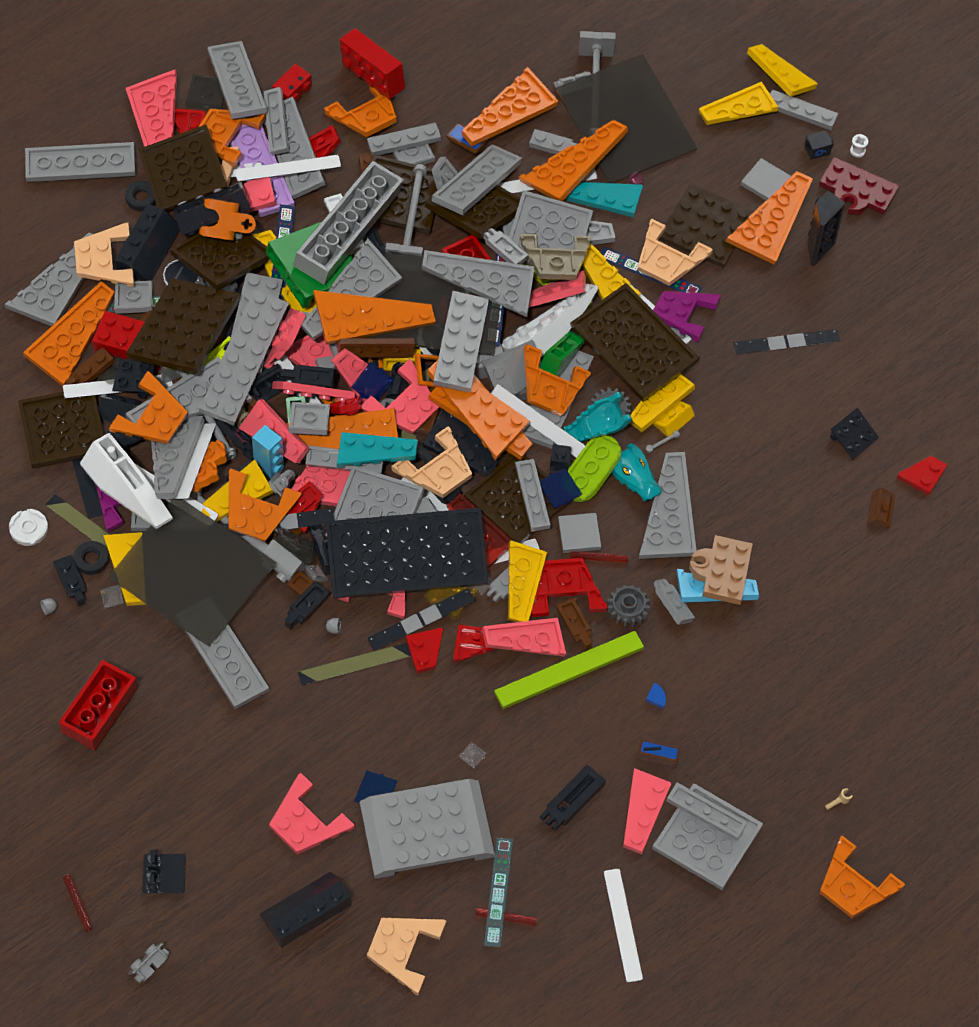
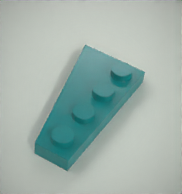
(608, 196)
(371, 448)

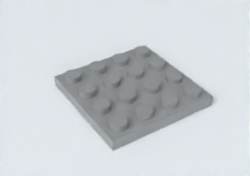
(550, 220)
(376, 495)
(704, 848)

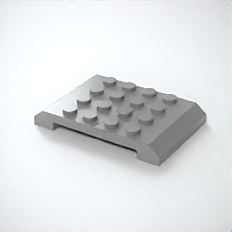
(426, 827)

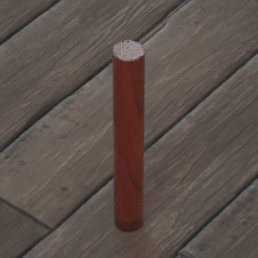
(599, 556)
(77, 903)
(510, 917)

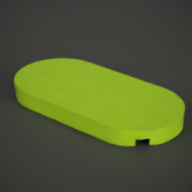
(594, 465)

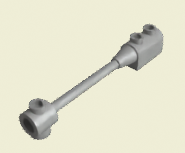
(286, 563)

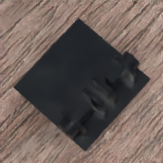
(130, 374)
(854, 433)
(163, 873)

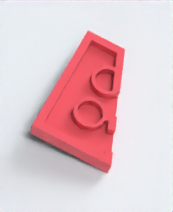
(349, 368)

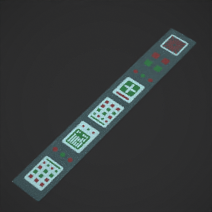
(498, 892)

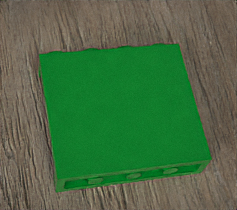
(282, 255)

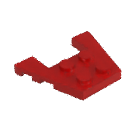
(566, 578)

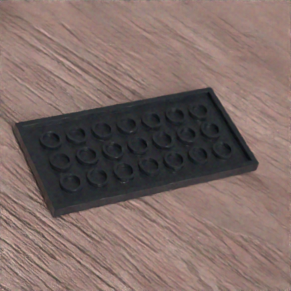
(406, 553)

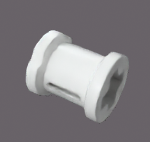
(859, 143)

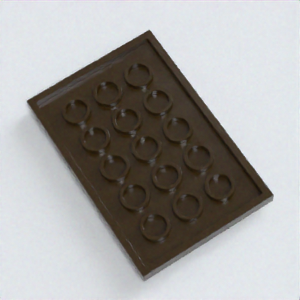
(183, 326)
(634, 342)

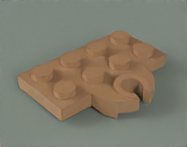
(722, 569)

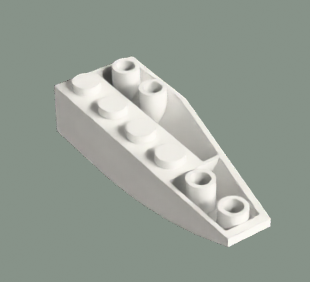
(553, 323)
(123, 481)

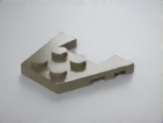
(555, 262)

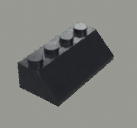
(195, 215)
(824, 226)
(148, 243)
(306, 909)

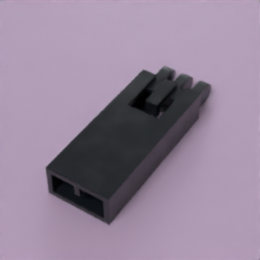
(576, 794)

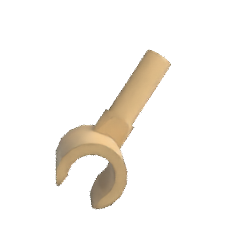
(841, 799)

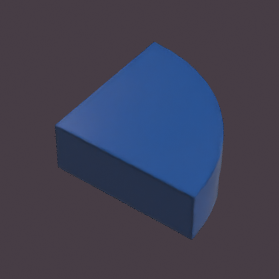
(656, 696)

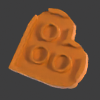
(208, 470)

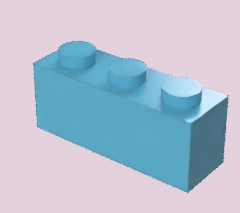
(268, 451)

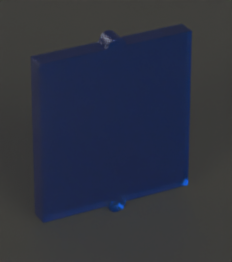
(372, 382)
(560, 488)
(373, 785)

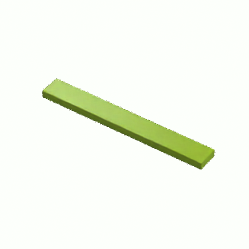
(568, 670)

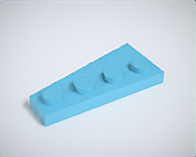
(692, 590)

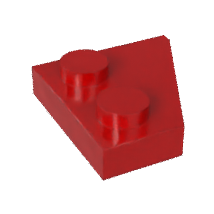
(188, 119)
(325, 142)
(346, 406)
(923, 474)
(308, 501)
(469, 643)
(424, 649)

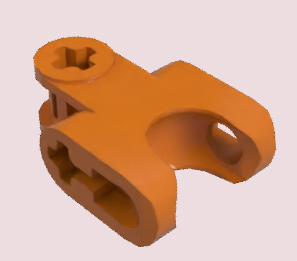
(228, 222)

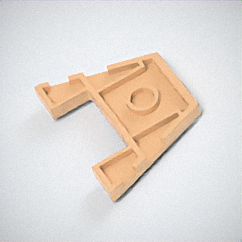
(95, 256)
(665, 262)
(443, 472)
(395, 943)

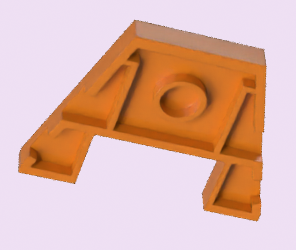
(367, 117)
(223, 130)
(547, 389)
(159, 419)
(252, 515)
(850, 889)

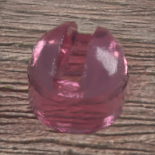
(639, 179)

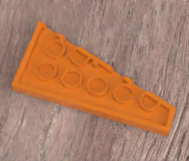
(574, 163)
(770, 224)

